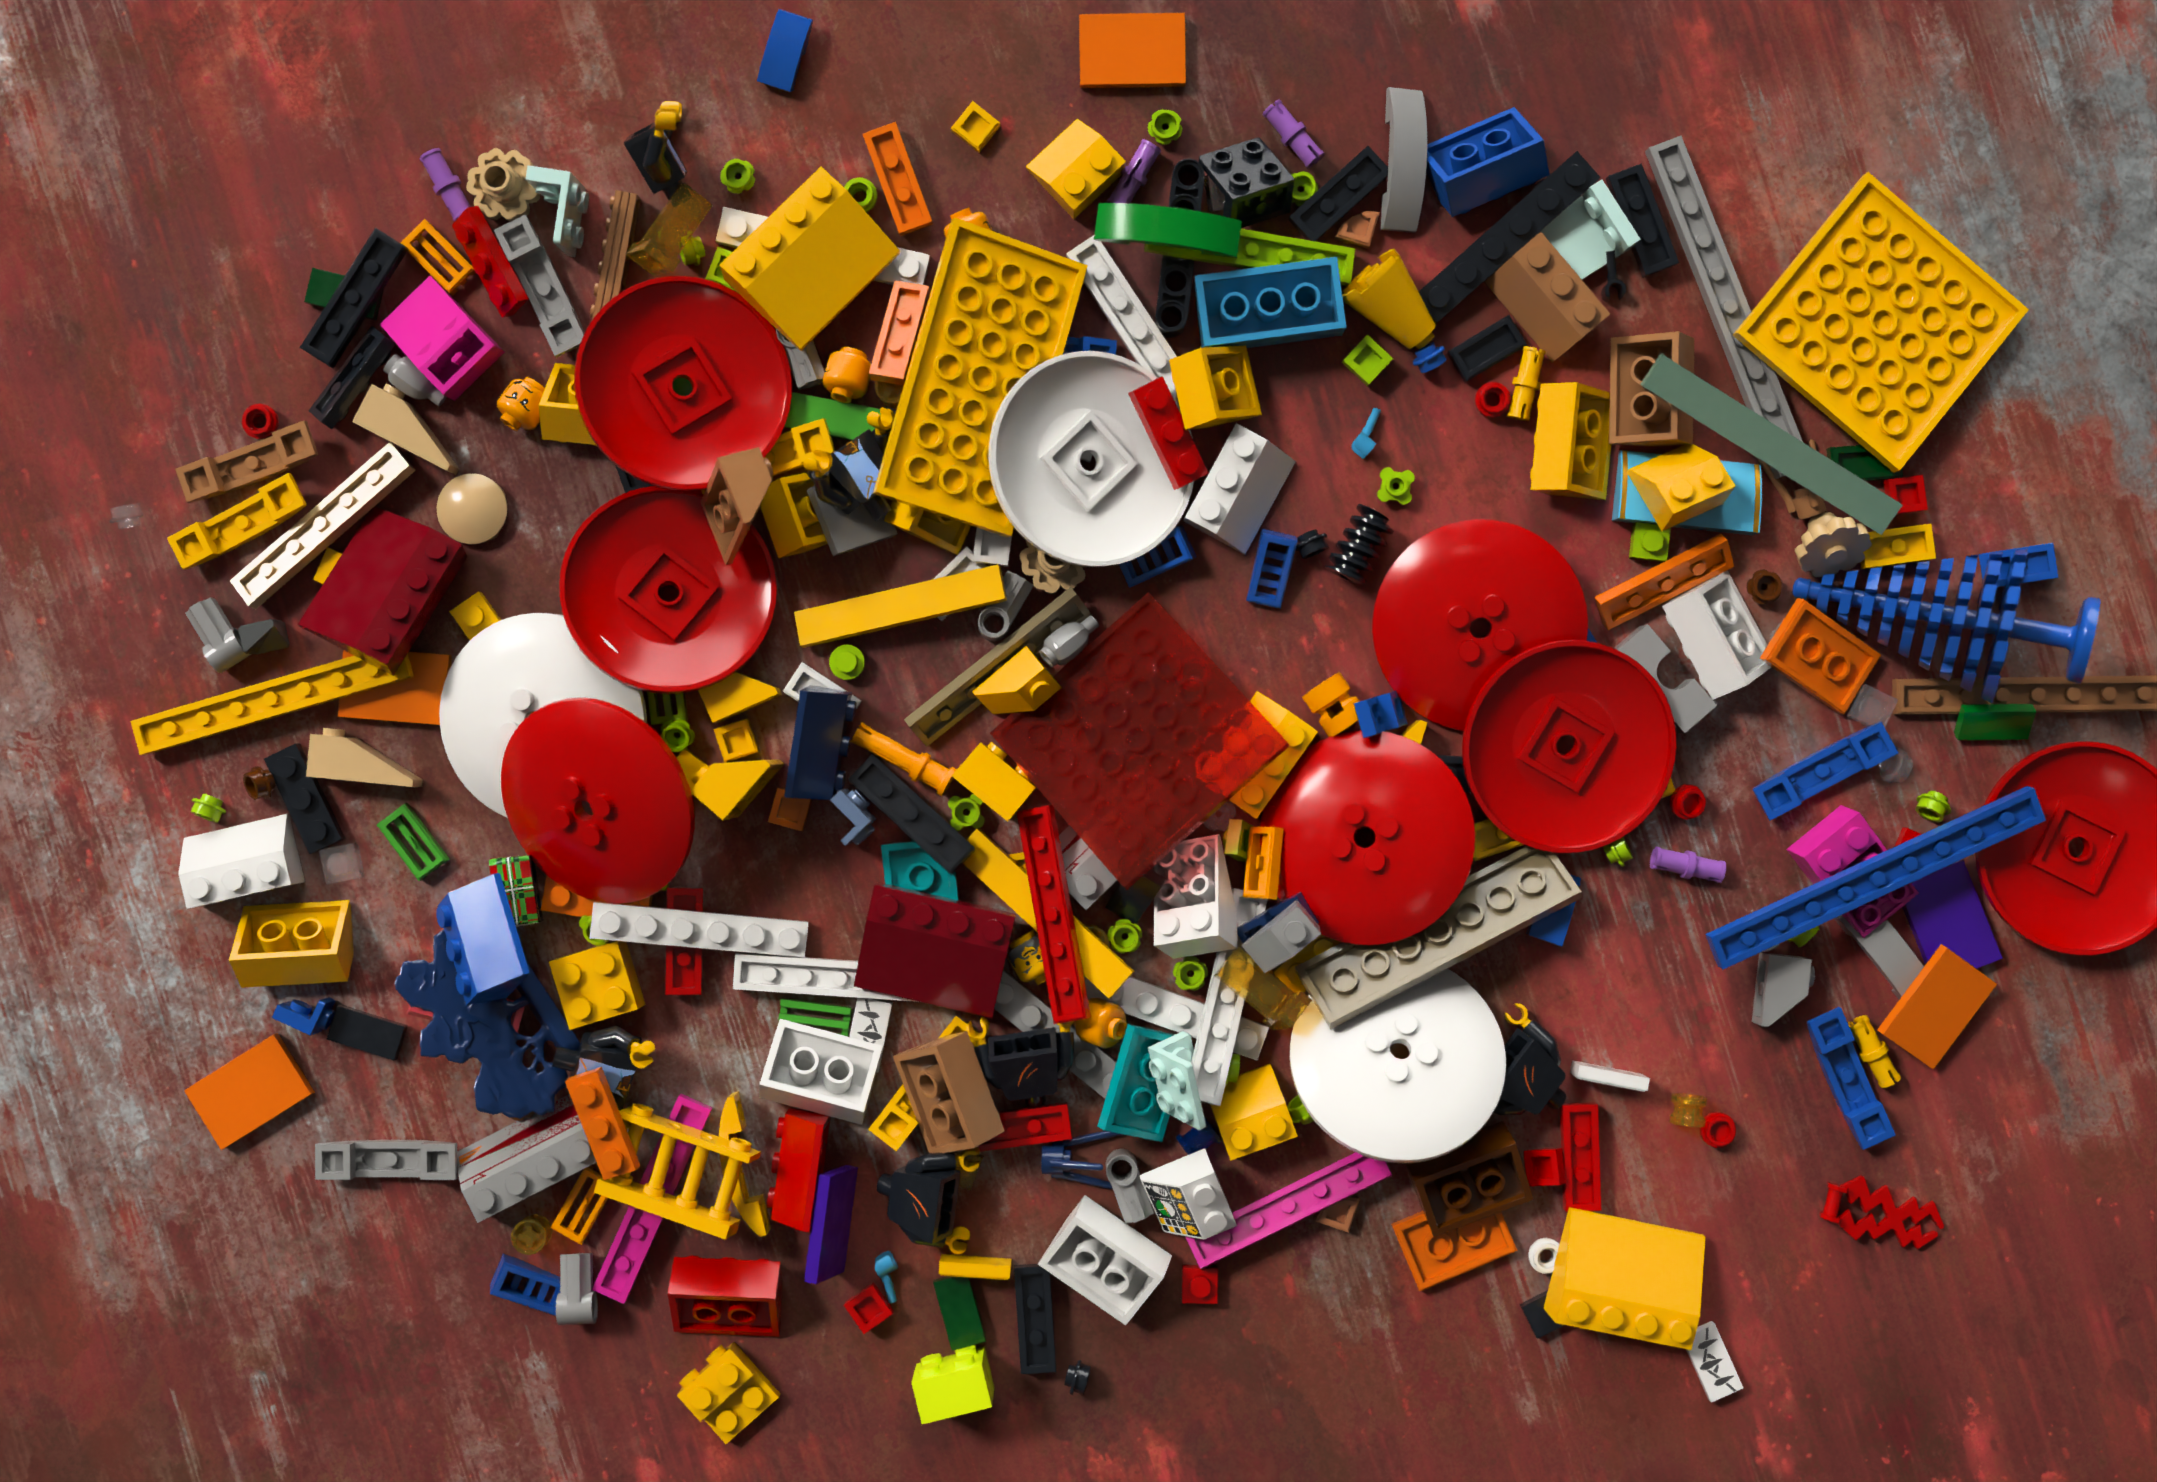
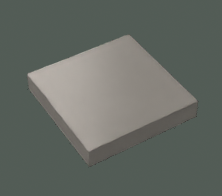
(851, 530)

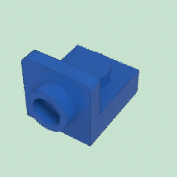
(299, 1015)

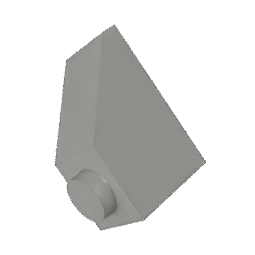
(1282, 937)
(1780, 985)

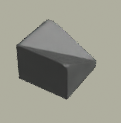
(263, 636)

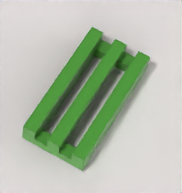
(432, 844)
(815, 1006)

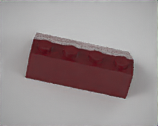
(384, 588)
(934, 949)

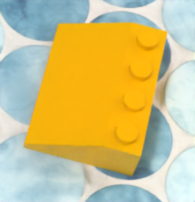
(809, 259)
(1627, 1279)

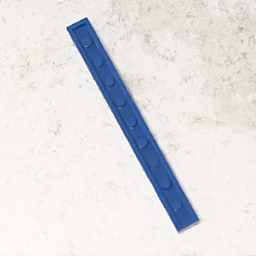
(1875, 877)

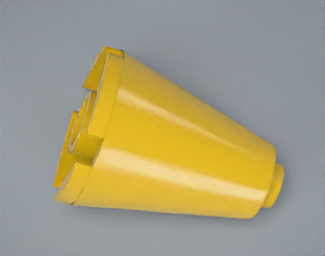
(1391, 301)

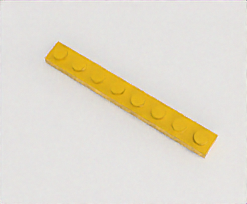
(261, 702)

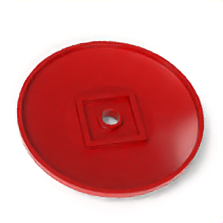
(672, 332)
(614, 583)
(1447, 583)
(1617, 758)
(628, 777)
(1419, 828)
(2110, 889)

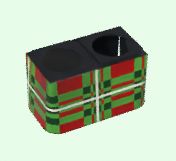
(521, 887)

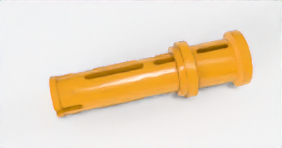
(919, 766)

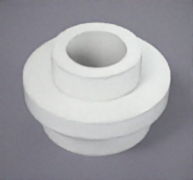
(1536, 1248)

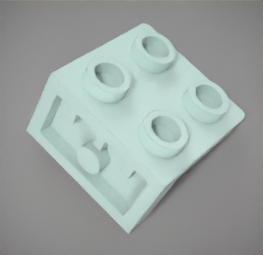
(572, 201)
(1590, 229)
(1176, 1079)

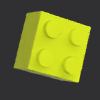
(953, 1384)

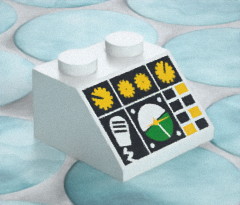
(1189, 1197)

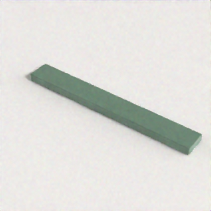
(1771, 444)

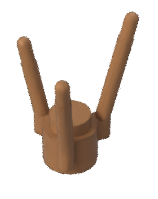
(1806, 502)

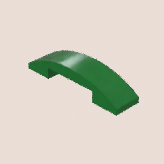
(1168, 227)

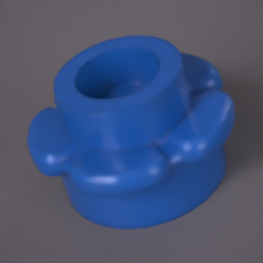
(1429, 357)

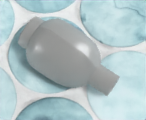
(411, 381)
(1067, 642)

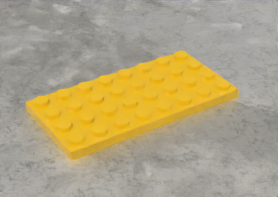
(986, 324)

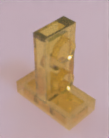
(670, 232)
(1262, 990)

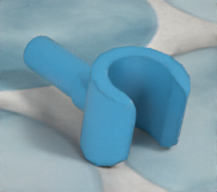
(1363, 444)
(884, 1265)

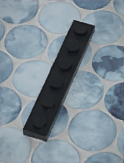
(1508, 236)

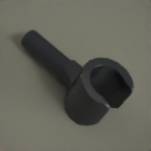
(1612, 278)

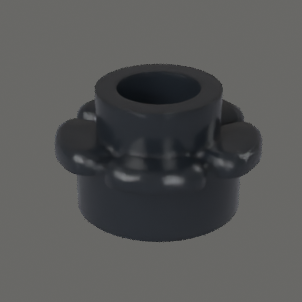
(1311, 543)
(1077, 1377)

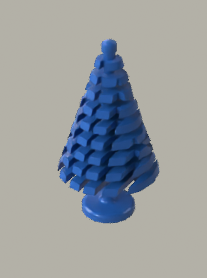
(1980, 621)

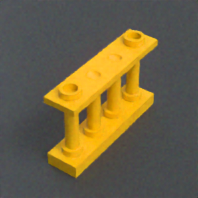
(684, 1207)

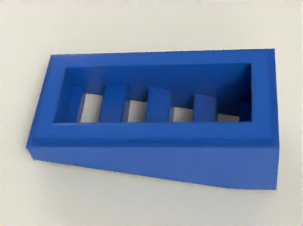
(1185, 548)
(1287, 557)
(533, 1273)

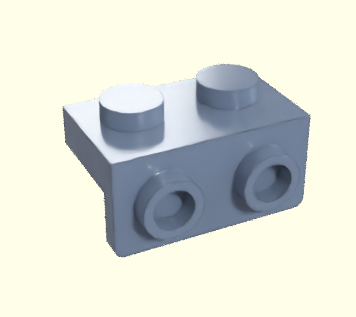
(854, 807)

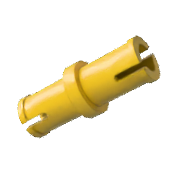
(1526, 383)
(1874, 1051)

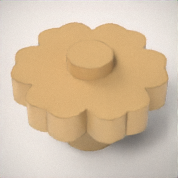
(501, 185)
(1832, 544)
(1049, 572)

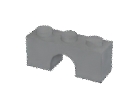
(1688, 700)

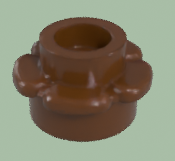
(1773, 584)
(259, 783)

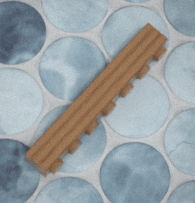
(620, 237)

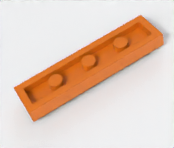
(1664, 581)

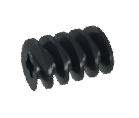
(1359, 544)

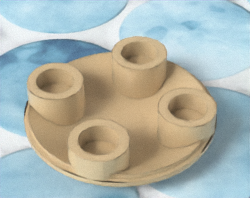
(472, 508)

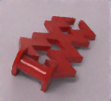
(1894, 1215)

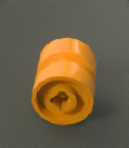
(1327, 694)

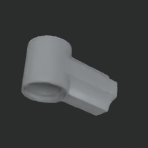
(804, 364)
(1017, 591)
(221, 640)
(1128, 1188)
(576, 1301)

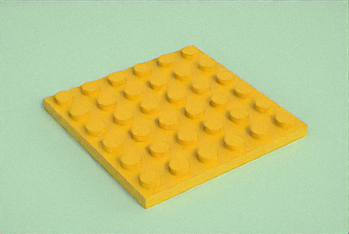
(1880, 322)

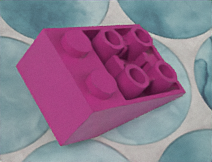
(441, 339)
(1838, 844)

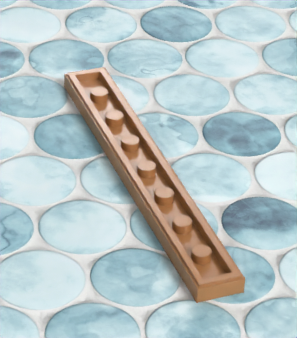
(2045, 694)

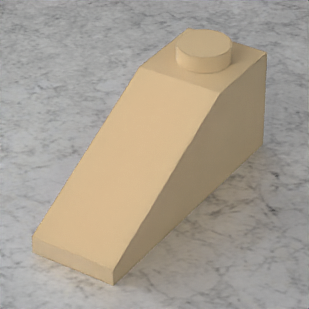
(399, 422)
(350, 759)

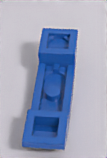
(1824, 769)
(1847, 1079)

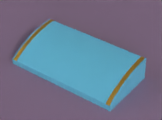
(1737, 515)

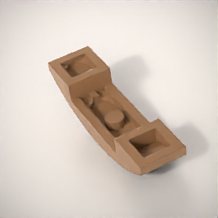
(248, 464)

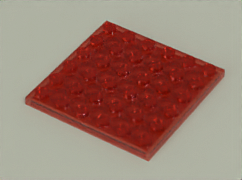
(1140, 741)

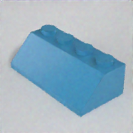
(1270, 304)

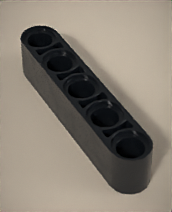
(1171, 266)

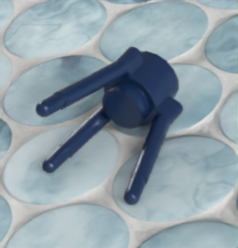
(1059, 1161)

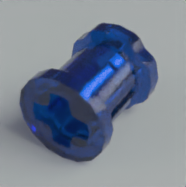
(1199, 1139)

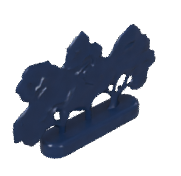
(488, 1035)

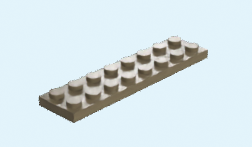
(1488, 909)

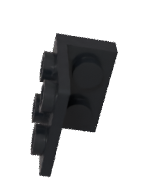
(1251, 180)

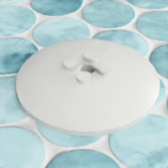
(1036, 470)
(504, 679)
(1407, 1105)

